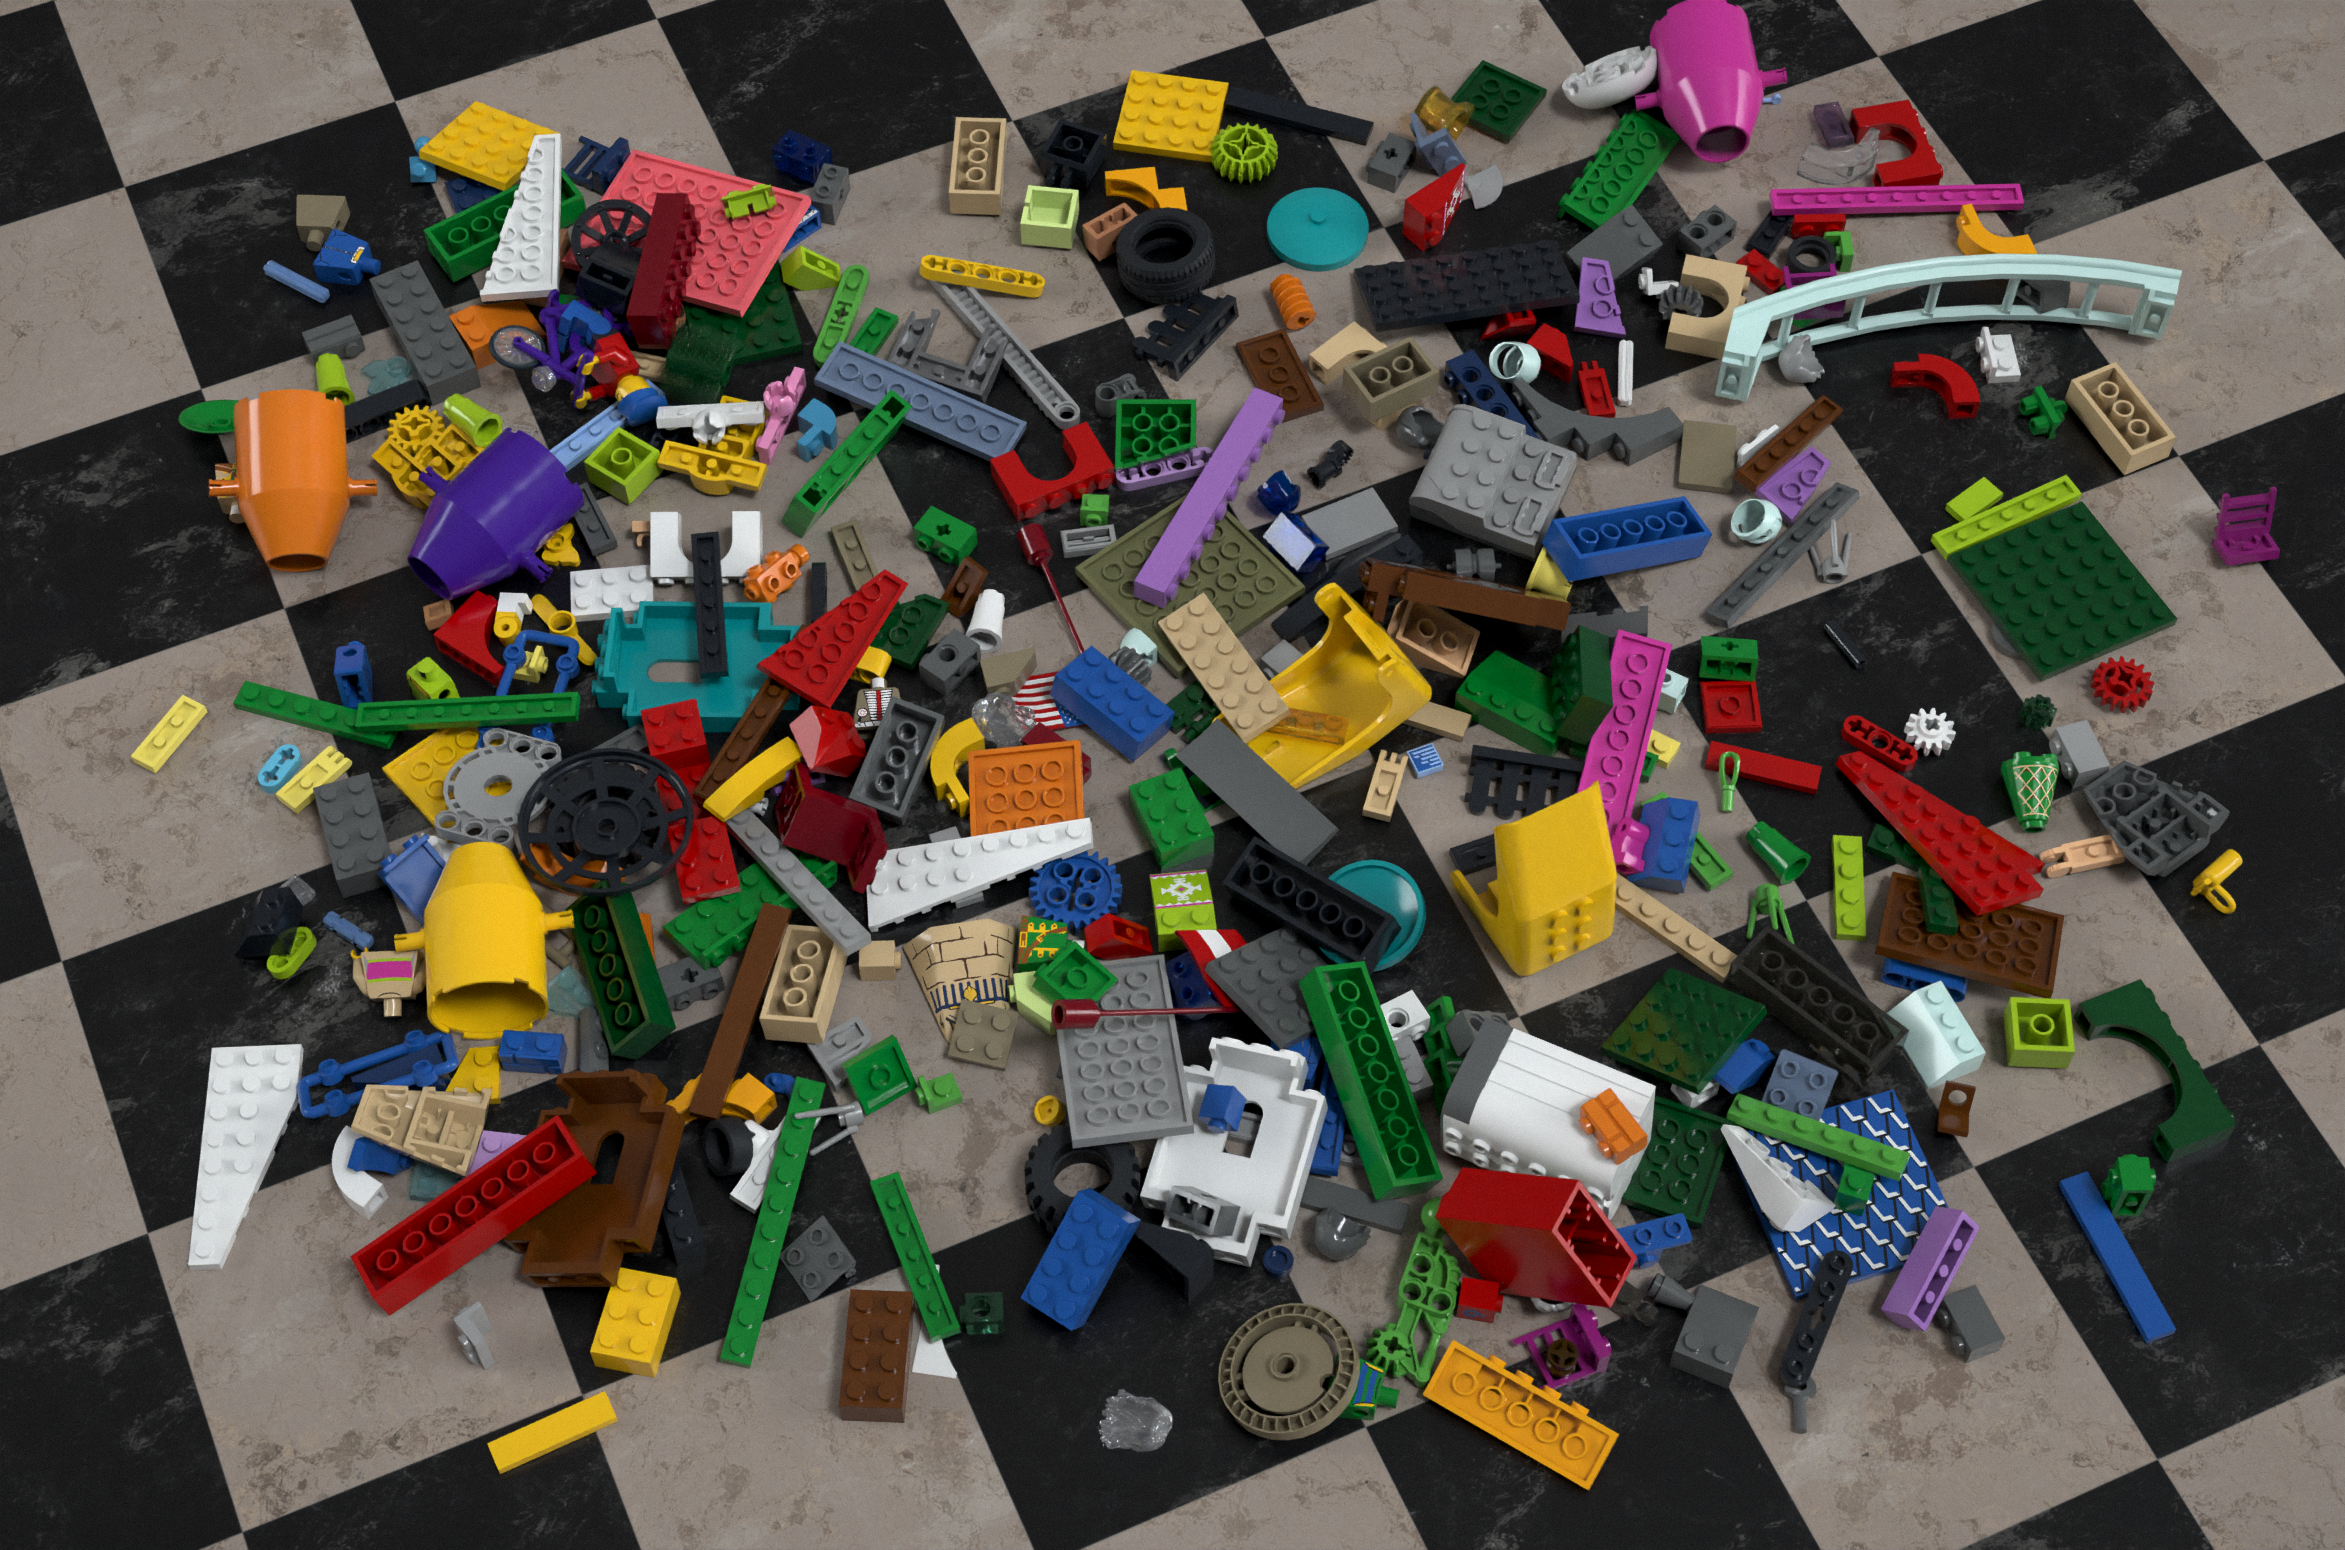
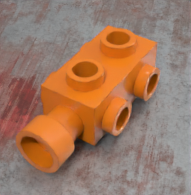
(775, 574)

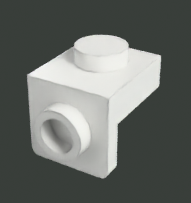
(1649, 287)

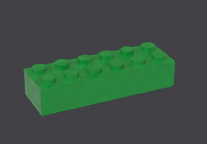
(471, 236)

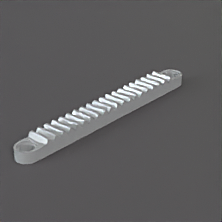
(1017, 358)

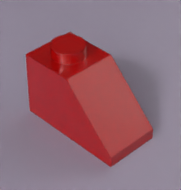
(1553, 352)
(1117, 938)

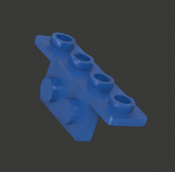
(1654, 1236)

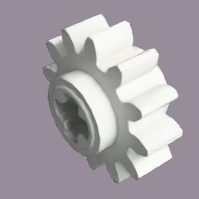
(1929, 731)

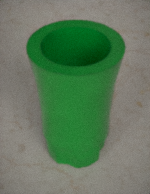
(1777, 852)

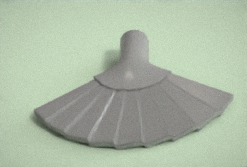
(1484, 186)

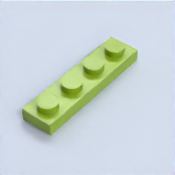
(1848, 888)

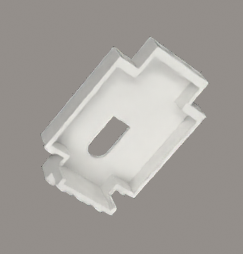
(1276, 1173)

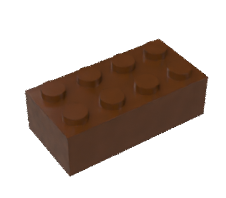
(877, 1356)

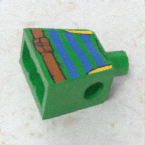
(1368, 1393)

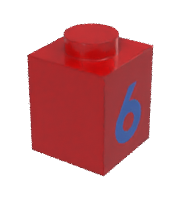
(1479, 1300)

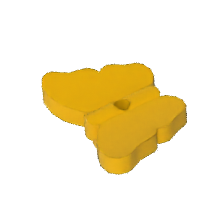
(560, 549)

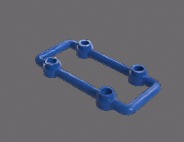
(514, 658)
(331, 1073)

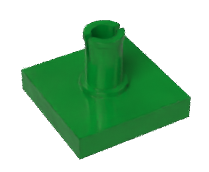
(879, 1075)

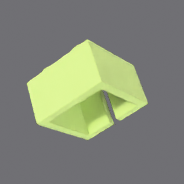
(1049, 217)

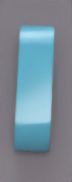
(277, 767)

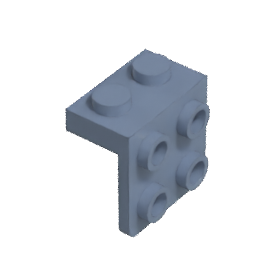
(1439, 147)

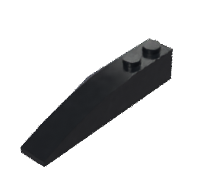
(1307, 616)

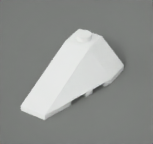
(1779, 1194)

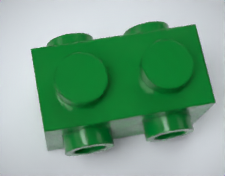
(2129, 1186)

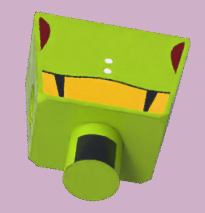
(428, 680)

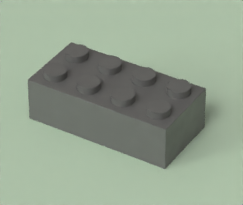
(898, 759)
(353, 832)

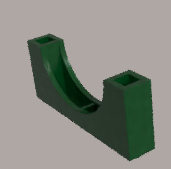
(2135, 1017)

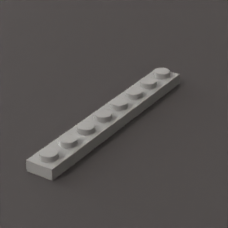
(798, 882)

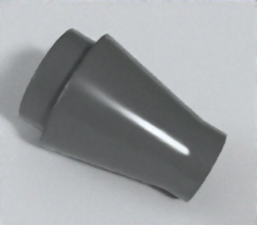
(1669, 1292)

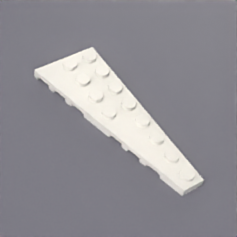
(530, 238)
(950, 870)

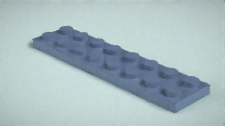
(934, 407)

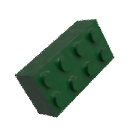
(1582, 685)

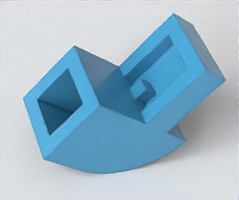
(819, 429)

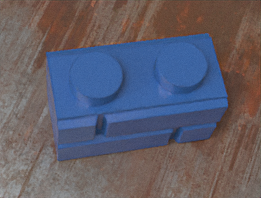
(533, 1052)

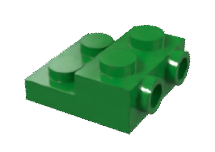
(1073, 976)

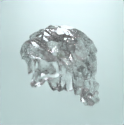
(1002, 720)
(1134, 1423)

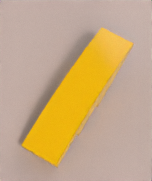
(753, 779)

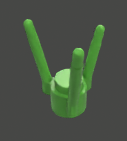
(1768, 902)

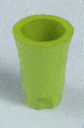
(333, 379)
(473, 419)

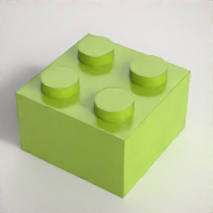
(623, 465)
(2038, 1032)

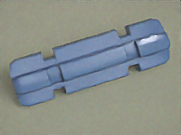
(348, 930)

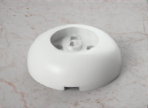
(1612, 78)

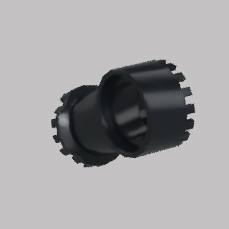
(1331, 464)

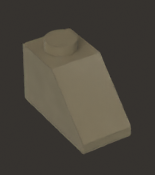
(1008, 671)

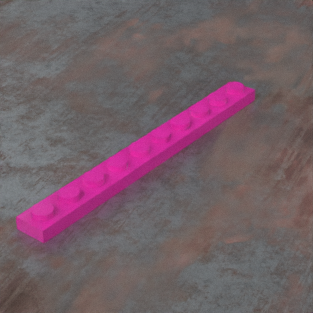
(1895, 199)

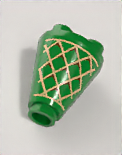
(2031, 788)

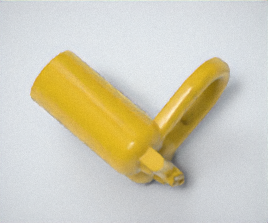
(2214, 876)

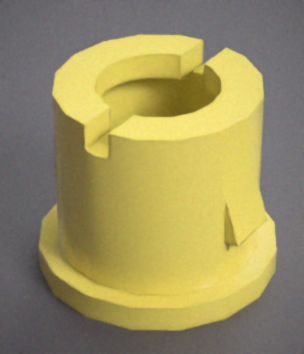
(1547, 577)

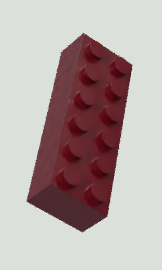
(663, 270)

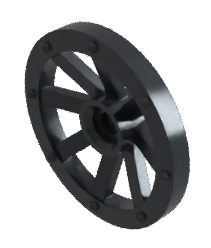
(617, 236)

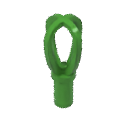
(1728, 789)

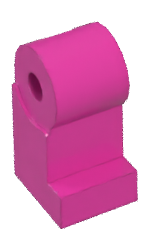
(1629, 845)

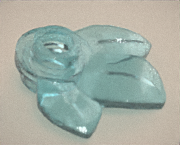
(386, 373)

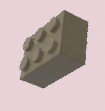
(1390, 379)

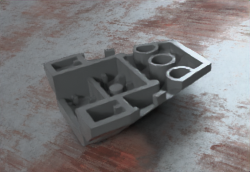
(2151, 820)

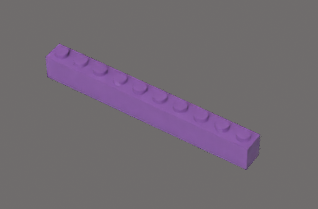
(1209, 498)

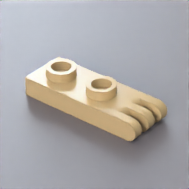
(1385, 786)

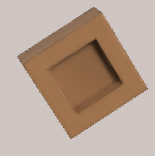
(437, 613)

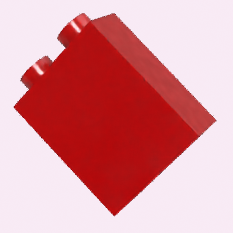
(1536, 1236)

